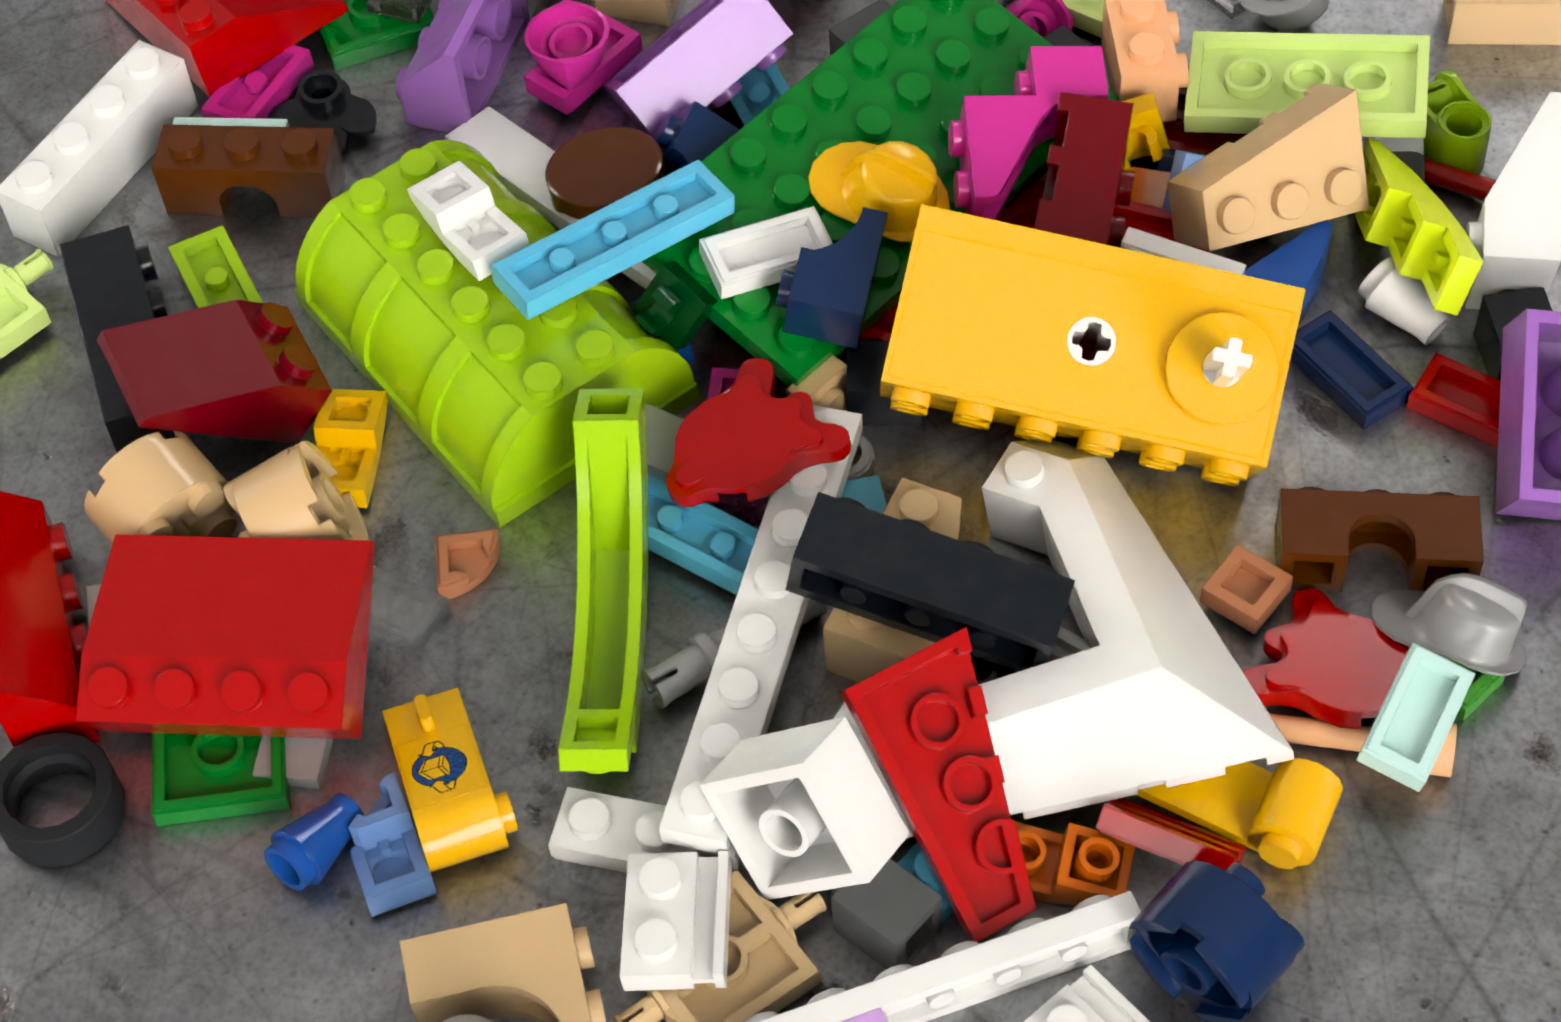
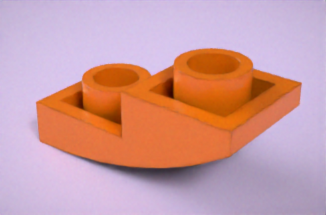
(1074, 864)

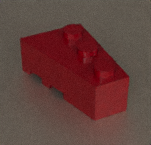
(1088, 170)

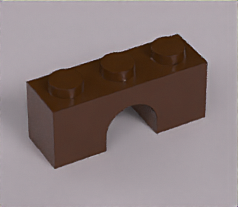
(291, 164)
(1424, 532)

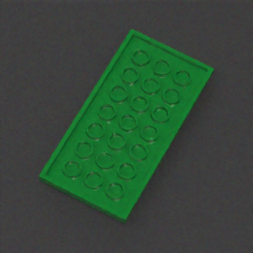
(884, 85)

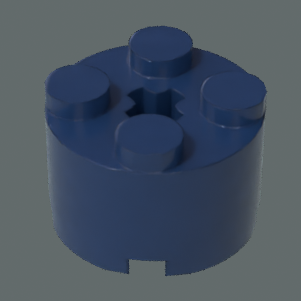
(1214, 940)

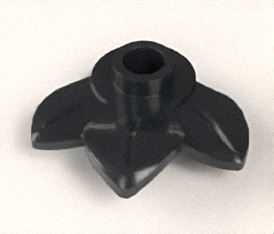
(327, 102)

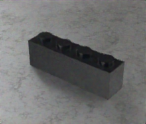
(111, 291)
(928, 582)

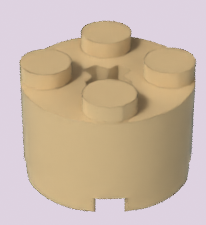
(162, 491)
(295, 499)

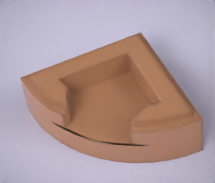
(465, 560)

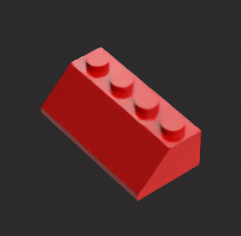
(38, 624)

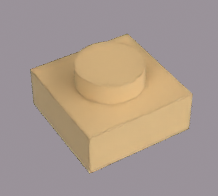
(826, 385)

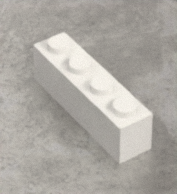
(96, 148)

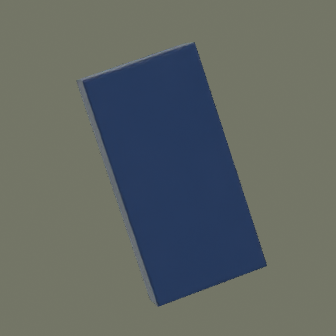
(1348, 370)

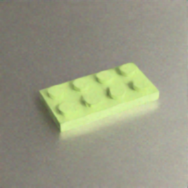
(1252, 74)

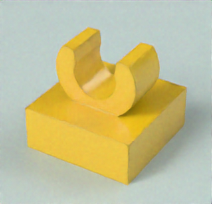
(1147, 130)

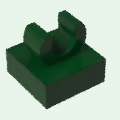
(673, 306)

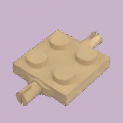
(763, 965)

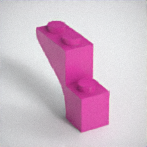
(1002, 131)

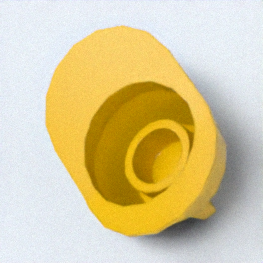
(878, 177)

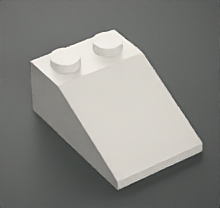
(1522, 213)

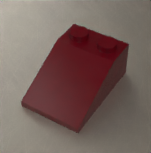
(219, 372)

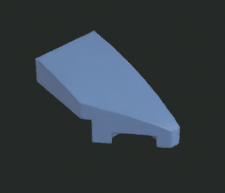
(389, 853)

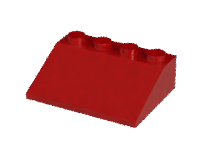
(226, 36)
(229, 637)

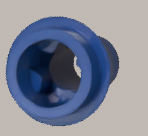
(310, 845)

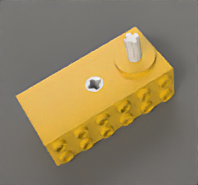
(1182, 350)

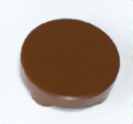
(601, 169)

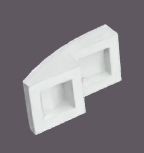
(466, 218)

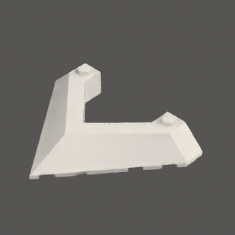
(1154, 689)

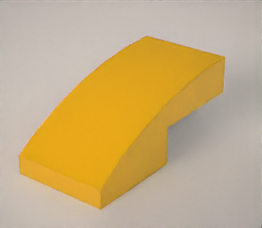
(351, 437)

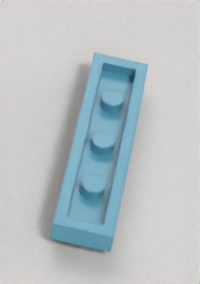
(612, 239)

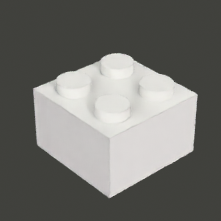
(805, 809)

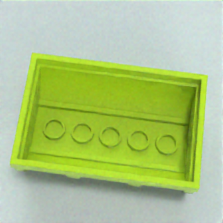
(455, 352)

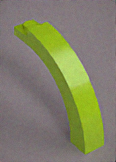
(611, 582)

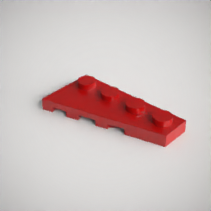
(941, 766)

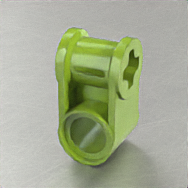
(1455, 124)

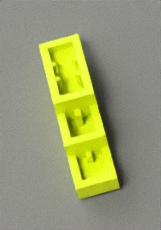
(1417, 229)

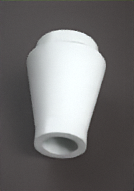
(1402, 302)

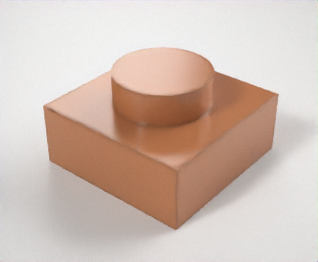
(1246, 589)

